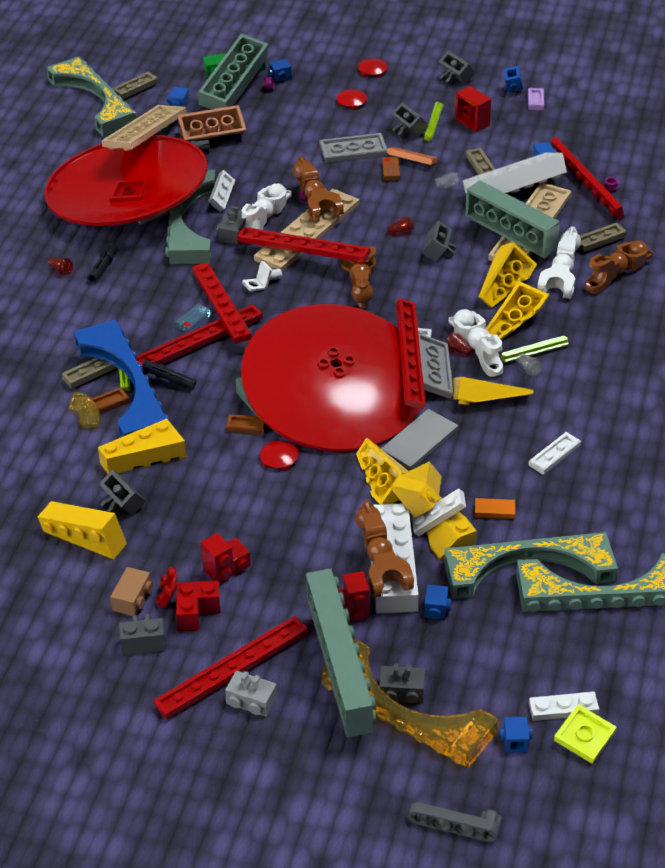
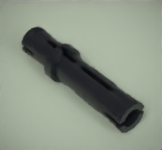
(105, 258)
(160, 373)

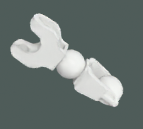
(269, 201)
(560, 273)
(477, 336)

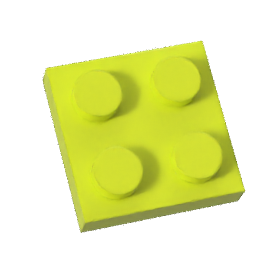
(585, 733)

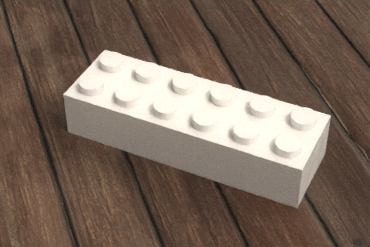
(522, 173)
(399, 534)

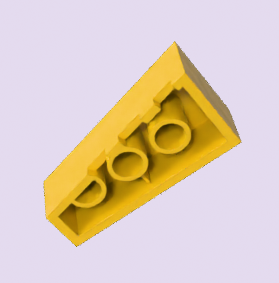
(142, 448)
(84, 527)

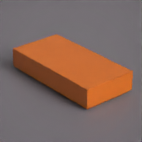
(494, 508)

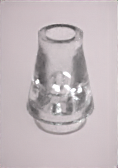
(448, 180)
(531, 365)

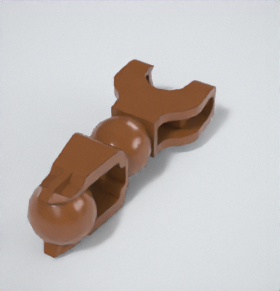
(319, 197)
(627, 257)
(360, 275)
(380, 550)

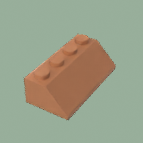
(211, 123)

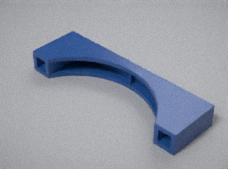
(108, 343)

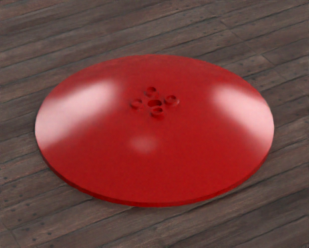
(123, 185)
(322, 406)

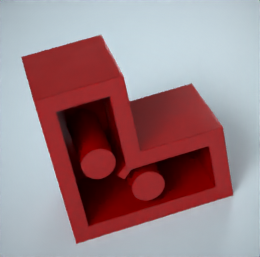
(223, 558)
(356, 595)
(196, 599)

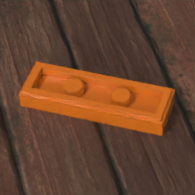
(411, 155)

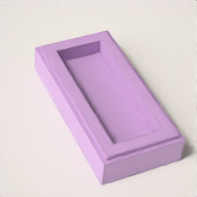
(535, 99)

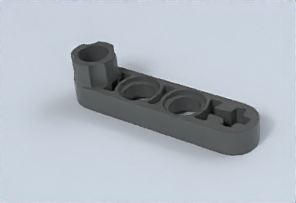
(480, 828)

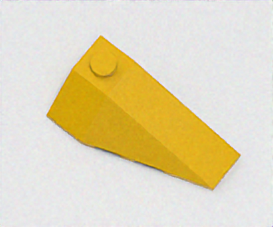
(504, 273)
(516, 309)
(473, 390)
(380, 471)

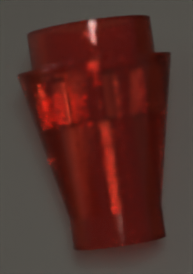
(401, 226)
(62, 265)
(458, 344)

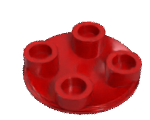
(372, 67)
(351, 98)
(279, 455)
(168, 583)

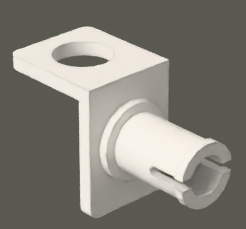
(264, 274)

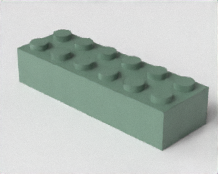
(233, 73)
(512, 219)

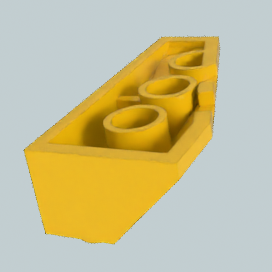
(418, 488)
(451, 533)

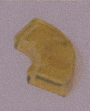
(86, 409)

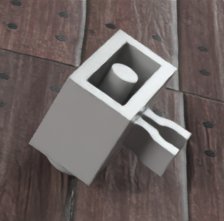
(251, 693)

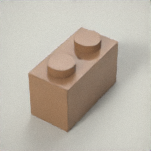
(131, 591)

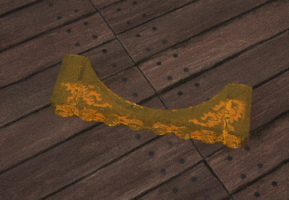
(456, 736)

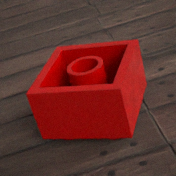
(473, 109)

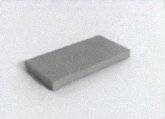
(353, 147)
(436, 366)
(420, 439)

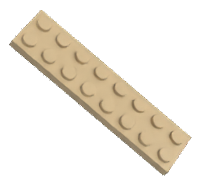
(143, 127)
(546, 199)
(305, 227)

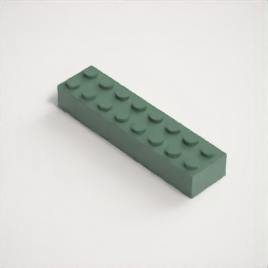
(340, 653)

